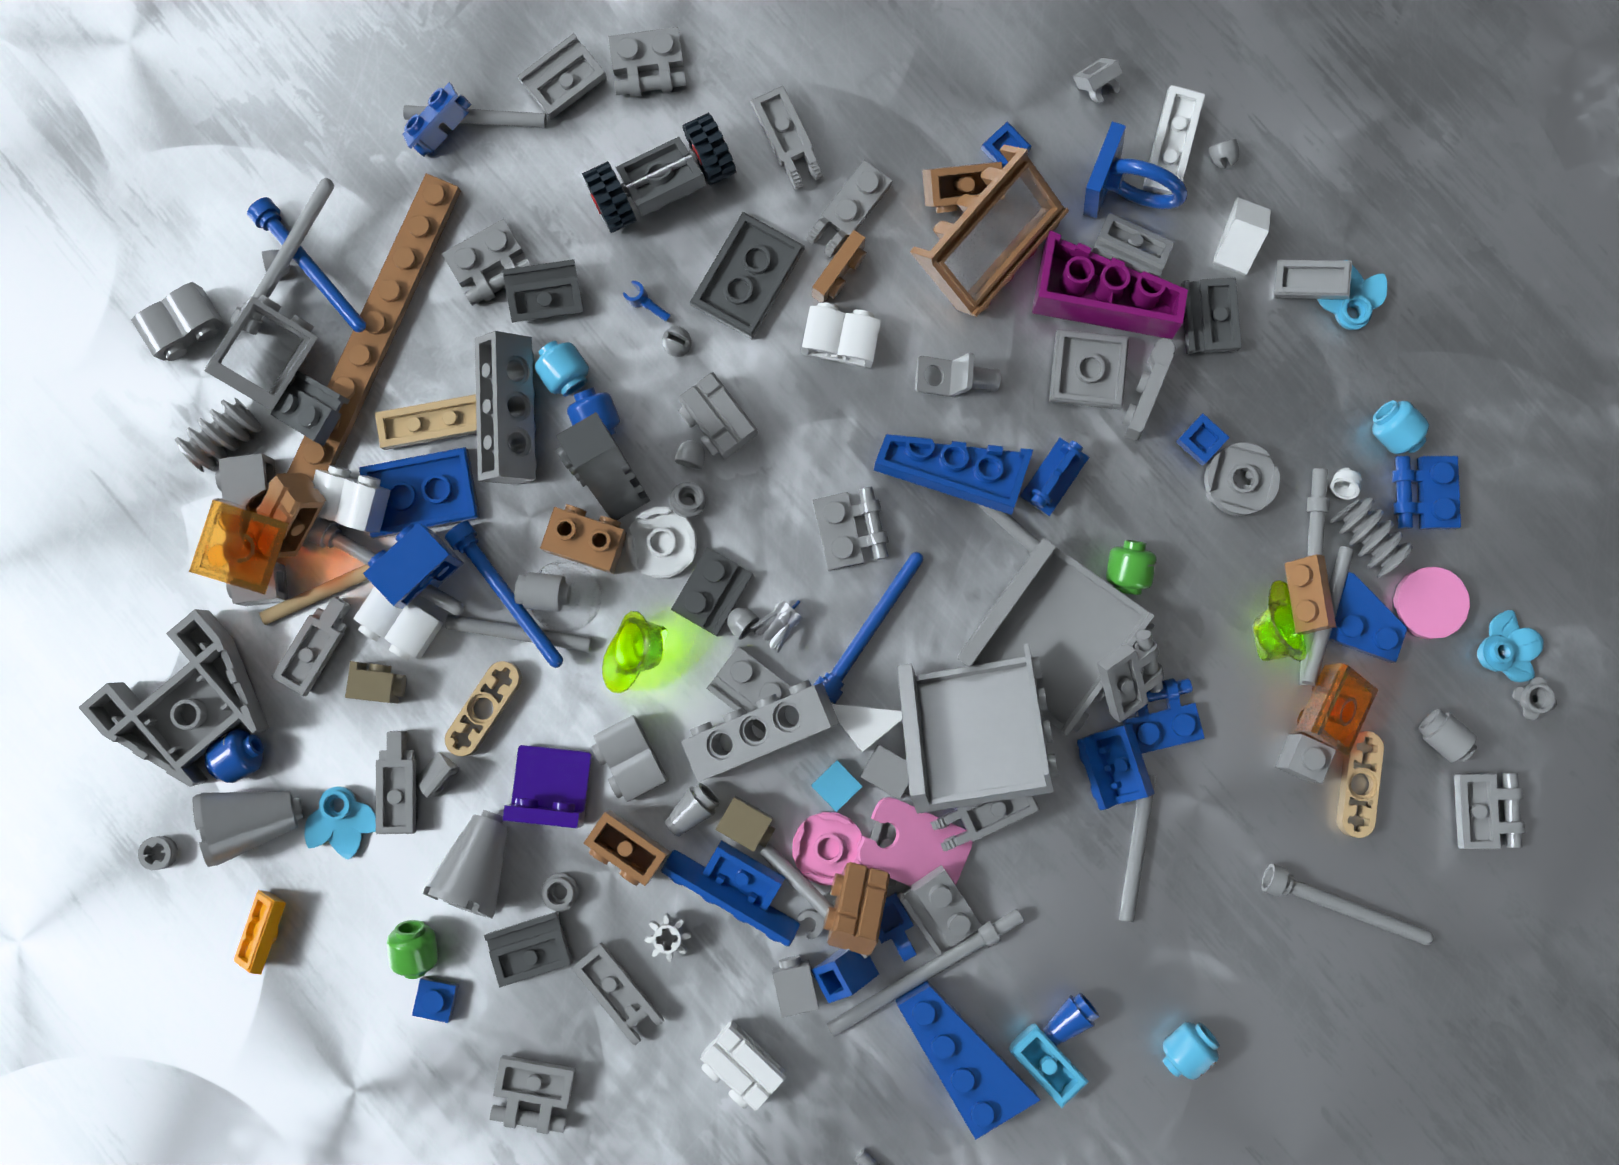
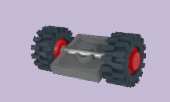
(661, 174)

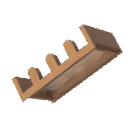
(992, 234)

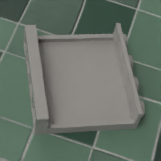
(1069, 623)
(976, 733)

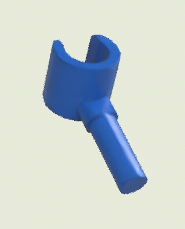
(643, 300)

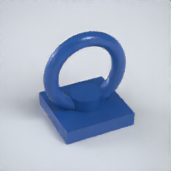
(1110, 174)

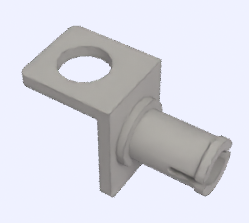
(957, 376)

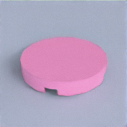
(1431, 602)
(825, 846)

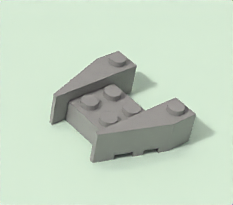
(187, 710)

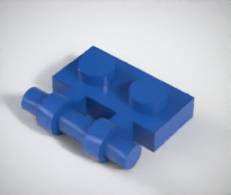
(1437, 492)
(1169, 726)

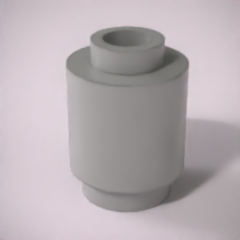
(542, 591)
(1448, 736)

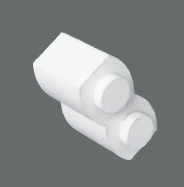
(841, 335)
(350, 500)
(407, 629)

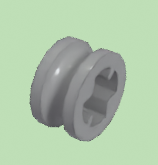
(145, 854)

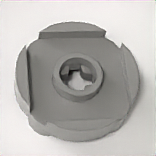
(1259, 469)

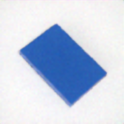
(426, 490)

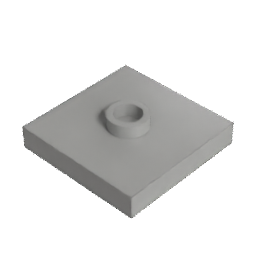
(1089, 369)

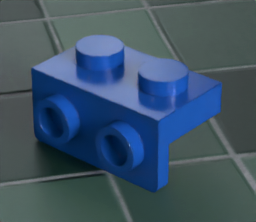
(1115, 766)

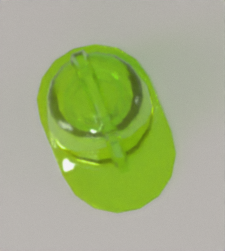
(1275, 627)
(633, 650)

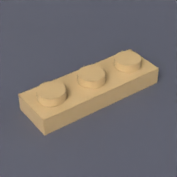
(427, 422)

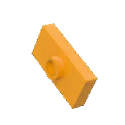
(259, 932)

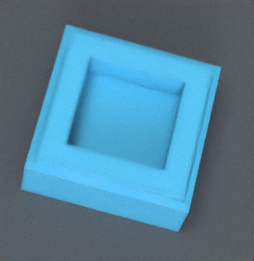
(836, 785)

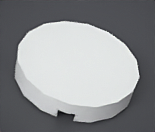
(661, 543)

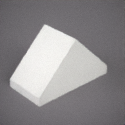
(1242, 236)
(866, 724)

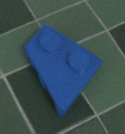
(1367, 623)

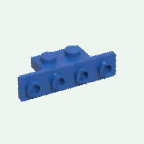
(737, 886)

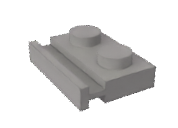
(562, 76)
(1133, 245)
(746, 681)
(939, 910)

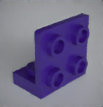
(549, 787)

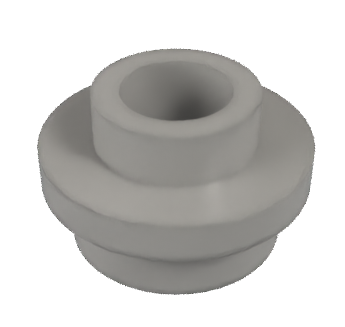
(687, 490)
(549, 896)

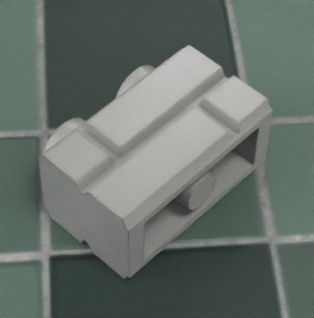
(717, 416)

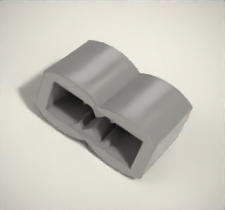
(177, 322)
(629, 759)

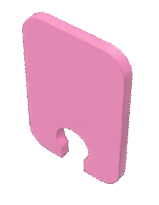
(916, 845)

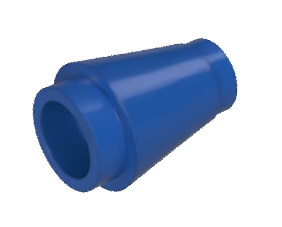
(1071, 1019)

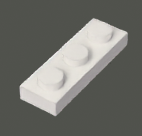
(1175, 134)

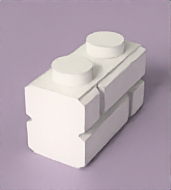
(742, 1066)

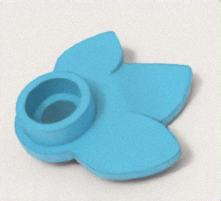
(1363, 297)
(1514, 646)
(339, 828)

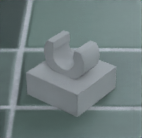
(1098, 75)

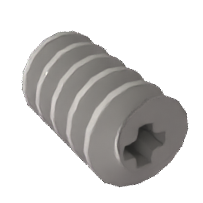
(218, 435)
(1373, 535)

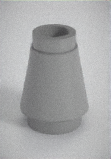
(692, 809)

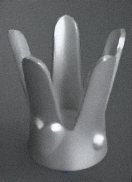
(778, 624)

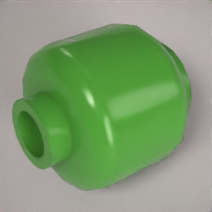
(1131, 567)
(412, 949)

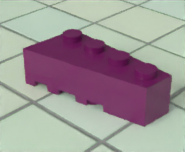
(1104, 292)

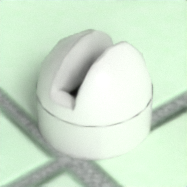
(1344, 491)

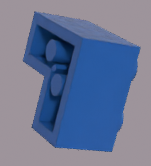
(412, 565)

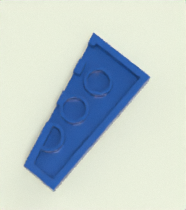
(969, 473)

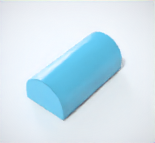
(1047, 1064)

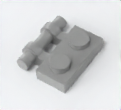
(647, 52)
(482, 254)
(839, 532)
(1130, 674)
(1479, 813)
(533, 1083)

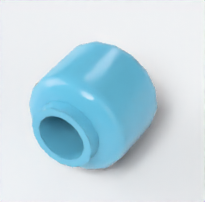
(561, 368)
(1400, 427)
(1190, 1050)

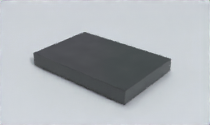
(747, 275)

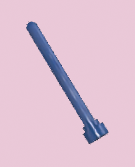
(267, 216)
(463, 538)
(833, 681)

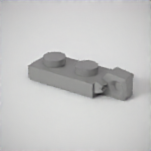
(313, 647)
(396, 787)

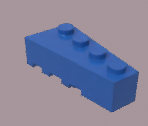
(972, 1072)

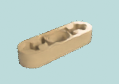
(476, 736)
(1346, 793)

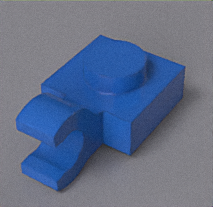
(893, 926)

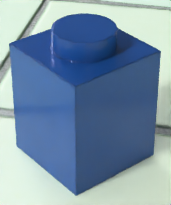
(844, 974)

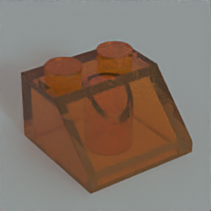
(239, 546)
(1337, 707)

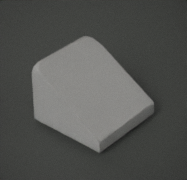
(436, 775)

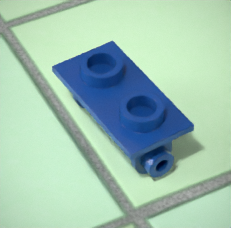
(443, 106)
(1055, 476)

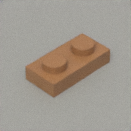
(847, 257)
(1310, 594)

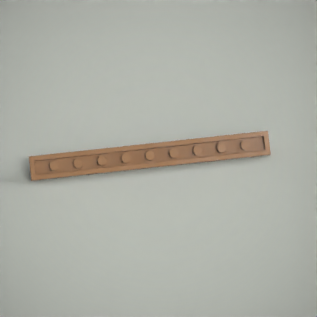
(382, 315)

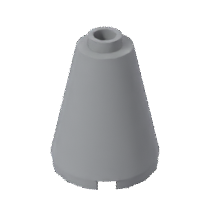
(242, 821)
(472, 867)

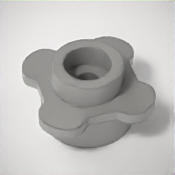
(1545, 698)

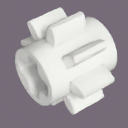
(661, 944)

